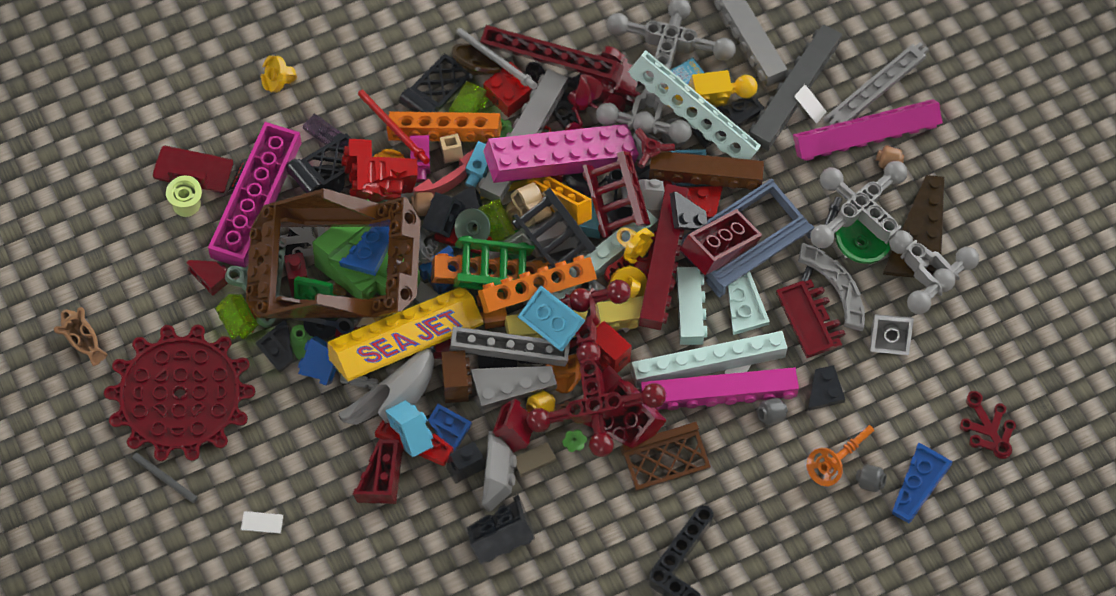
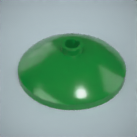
(872, 247)

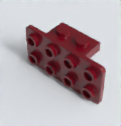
(209, 170)

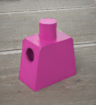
(422, 142)

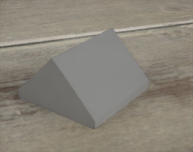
(891, 334)

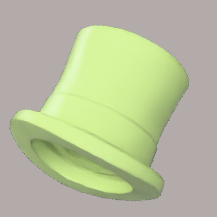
(184, 195)

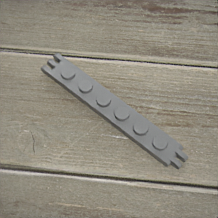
(878, 84)

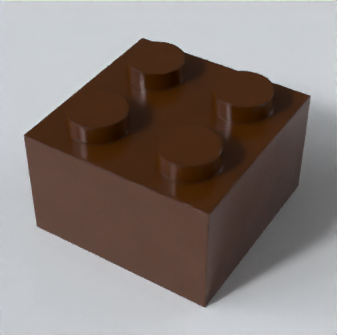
(456, 376)

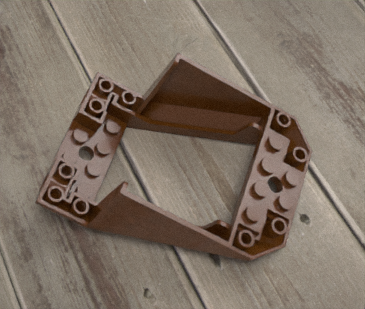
(333, 209)

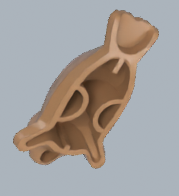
(80, 334)

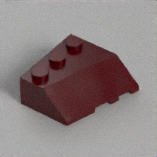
(636, 423)

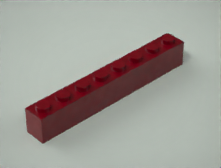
(552, 54)
(662, 265)

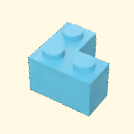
(411, 427)

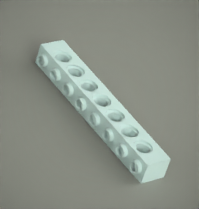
(691, 98)

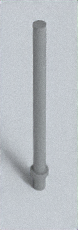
(526, 80)

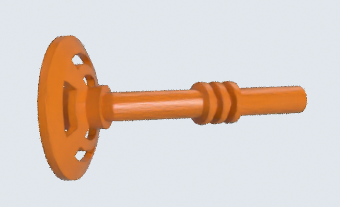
(834, 462)

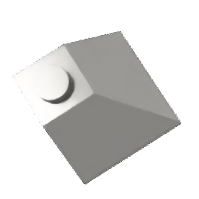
(652, 193)

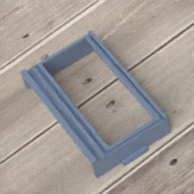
(764, 250)

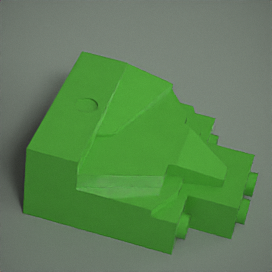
(334, 246)

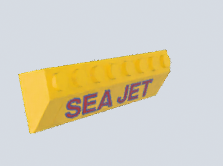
(403, 333)

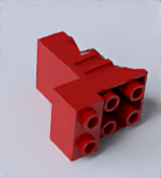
(377, 176)

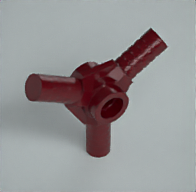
(650, 147)

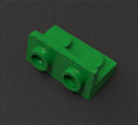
(308, 288)

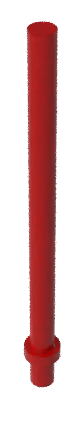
(418, 152)

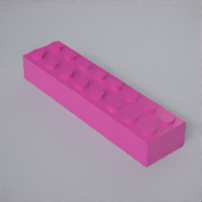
(556, 152)
(256, 187)

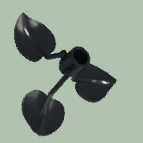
(578, 183)

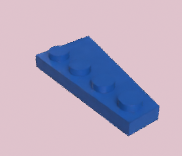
(922, 478)

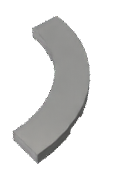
(842, 281)

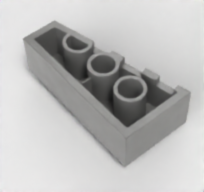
(502, 385)

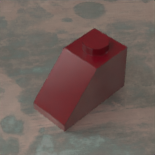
(209, 274)

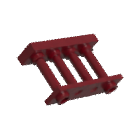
(633, 198)

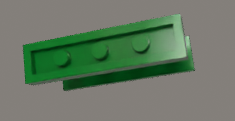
(469, 281)

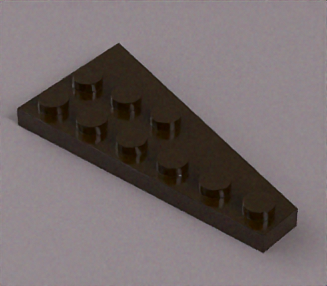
(923, 224)

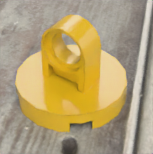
(276, 74)
(637, 244)
(634, 277)

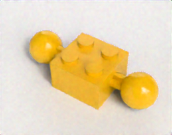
(717, 87)

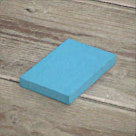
(551, 318)

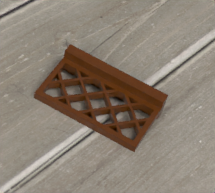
(661, 439)

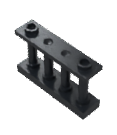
(560, 215)

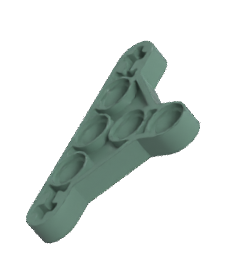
(242, 282)

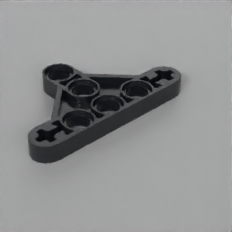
(563, 102)

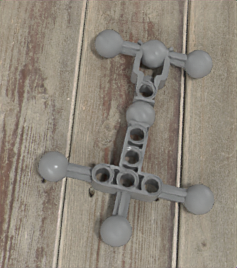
(669, 40)
(899, 240)

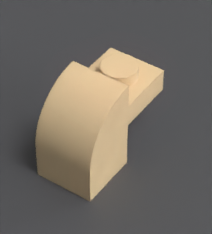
(451, 148)

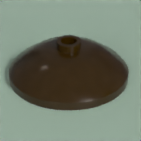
(474, 60)

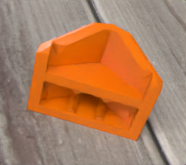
(567, 376)

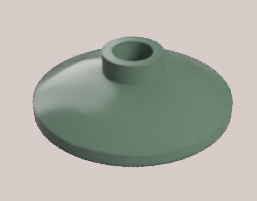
(466, 220)

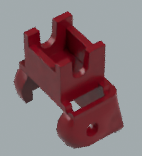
(626, 84)

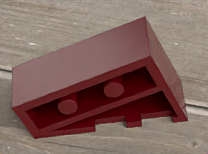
(382, 474)

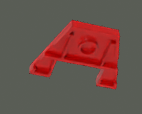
(704, 197)

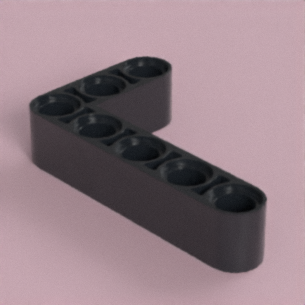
(679, 556)

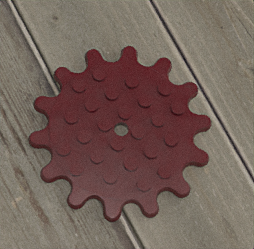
(175, 364)

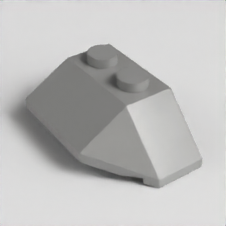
(498, 472)

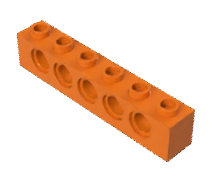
(469, 126)
(442, 275)
(492, 302)

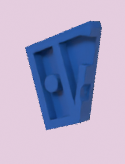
(449, 425)

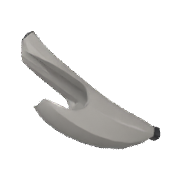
(404, 384)

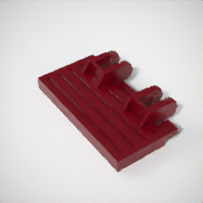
(808, 318)

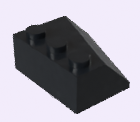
(501, 531)

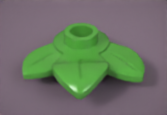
(298, 343)

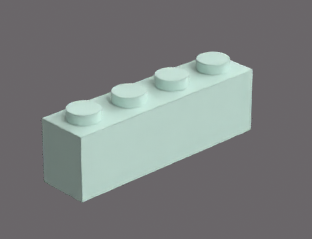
(690, 306)

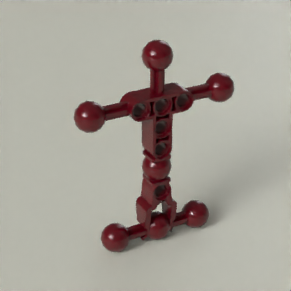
(588, 356)

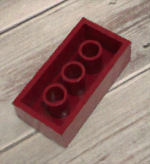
(720, 242)

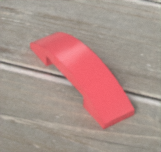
(447, 182)

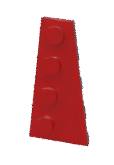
(438, 453)

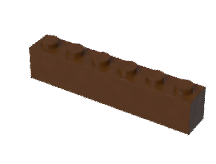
(707, 170)

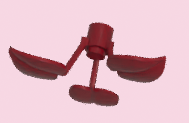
(588, 90)

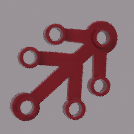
(989, 429)

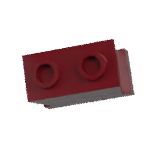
(513, 425)

